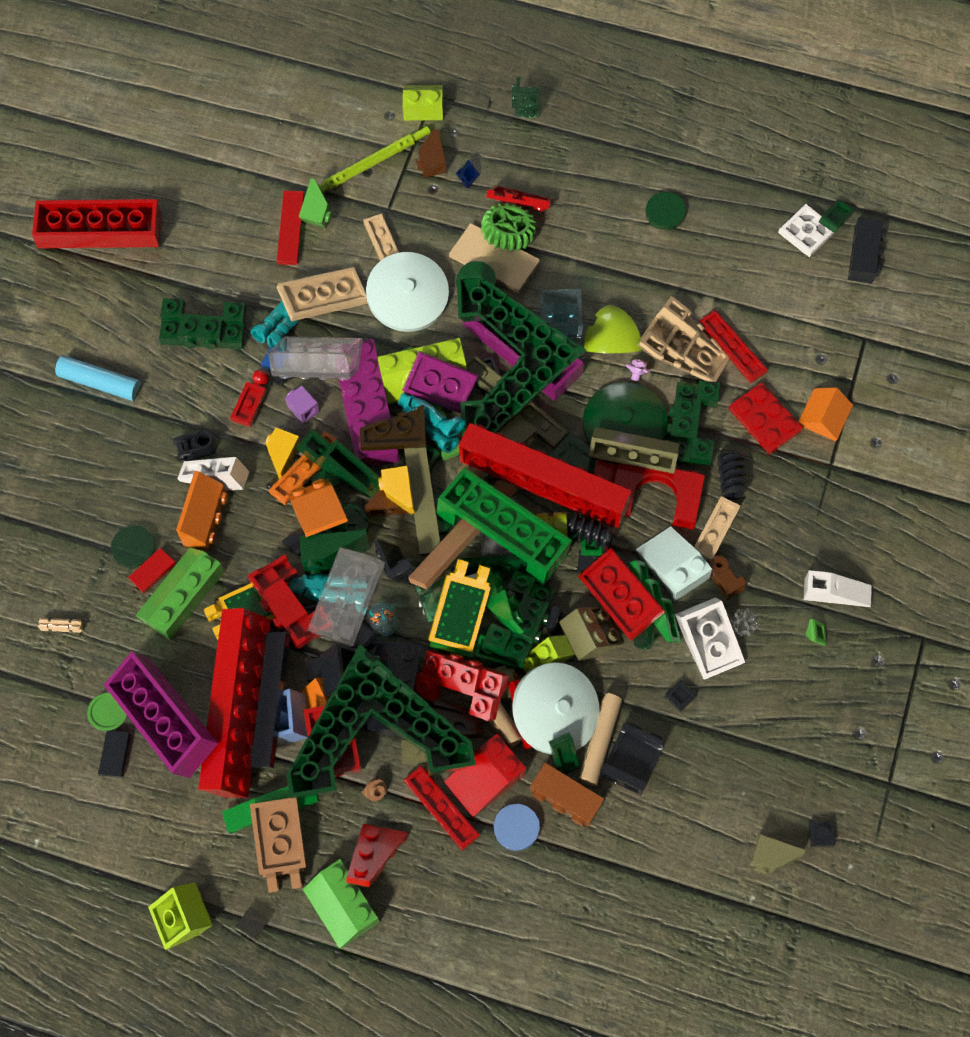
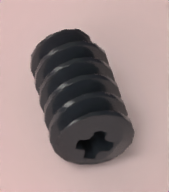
(732, 475)
(591, 531)

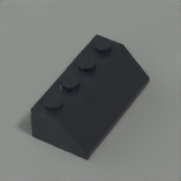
(403, 662)

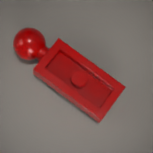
(250, 399)

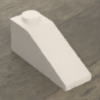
(224, 470)

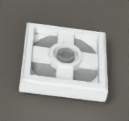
(805, 231)

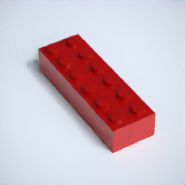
(97, 223)

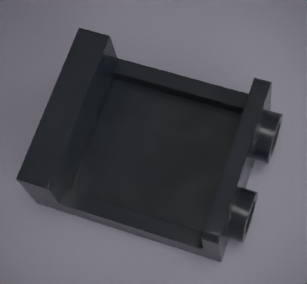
(633, 758)

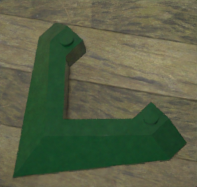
(542, 347)
(374, 691)

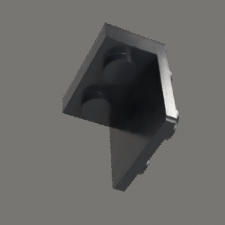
(395, 565)

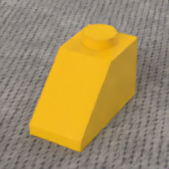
(282, 449)
(397, 487)

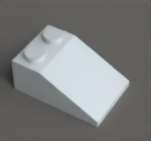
(710, 637)

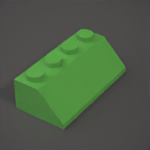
(181, 592)

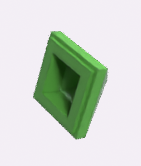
(816, 632)

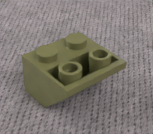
(590, 632)

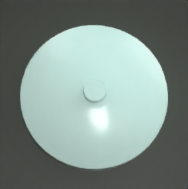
(407, 291)
(555, 702)

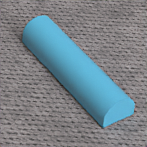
(97, 377)

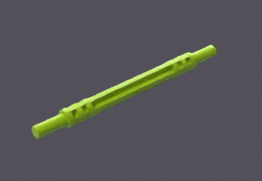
(370, 161)

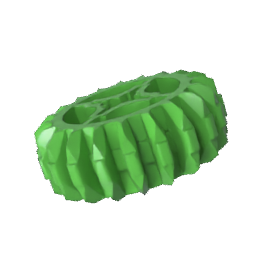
(508, 227)

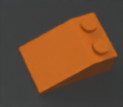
(317, 507)

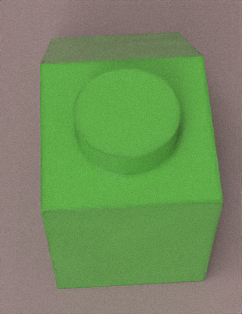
(315, 206)

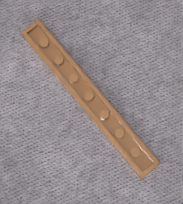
(451, 546)

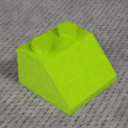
(423, 102)
(180, 915)

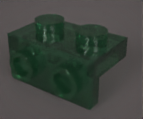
(525, 100)

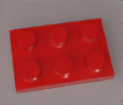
(765, 418)

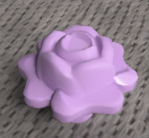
(638, 368)

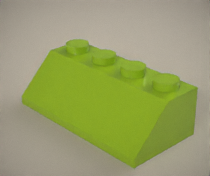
(396, 366)

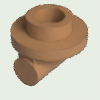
(375, 789)

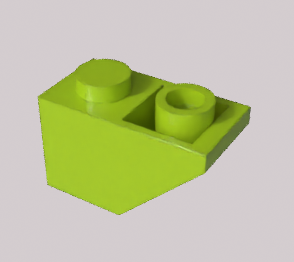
(551, 650)

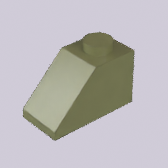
(773, 855)

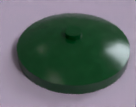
(626, 409)

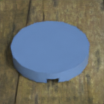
(516, 827)

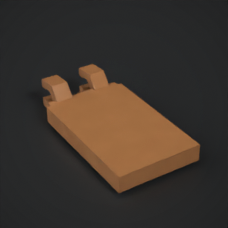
(278, 841)

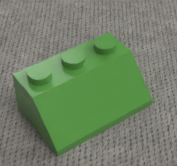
(340, 904)

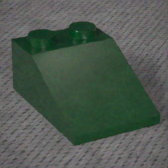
(321, 549)

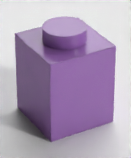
(302, 404)

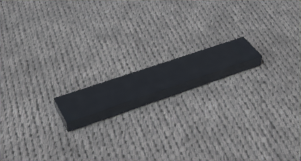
(270, 700)

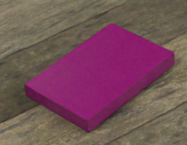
(439, 381)

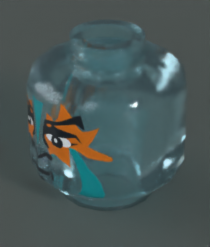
(383, 618)

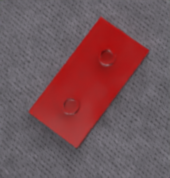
(621, 594)

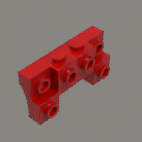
(281, 602)
(465, 677)

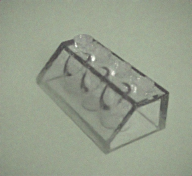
(315, 357)
(346, 596)

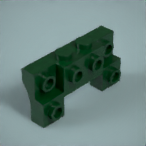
(202, 330)
(685, 421)
(534, 610)

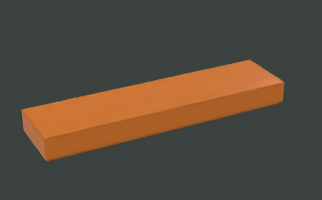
(297, 475)

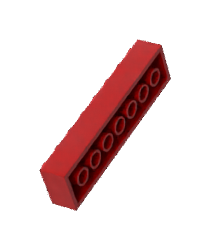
(544, 475)
(234, 703)

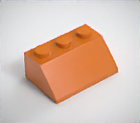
(201, 512)

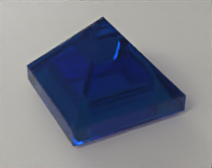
(467, 173)

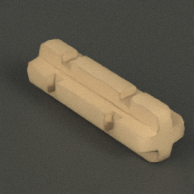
(60, 624)

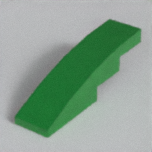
(665, 623)
(240, 816)

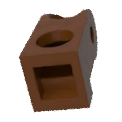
(725, 579)

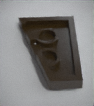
(400, 432)
(460, 718)

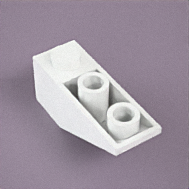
(836, 589)

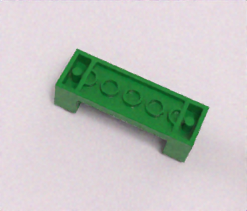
(505, 523)

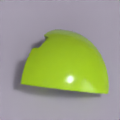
(612, 332)

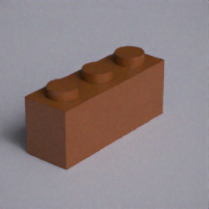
(566, 795)

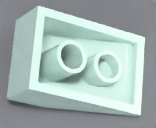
(674, 563)

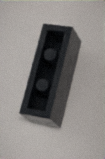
(866, 250)

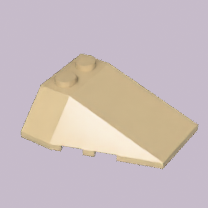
(682, 343)

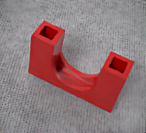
(685, 485)

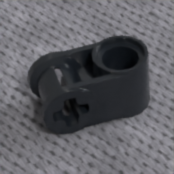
(193, 445)

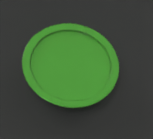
(105, 712)

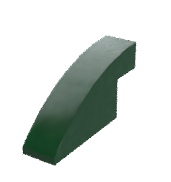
(339, 463)

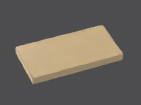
(511, 268)
(322, 293)

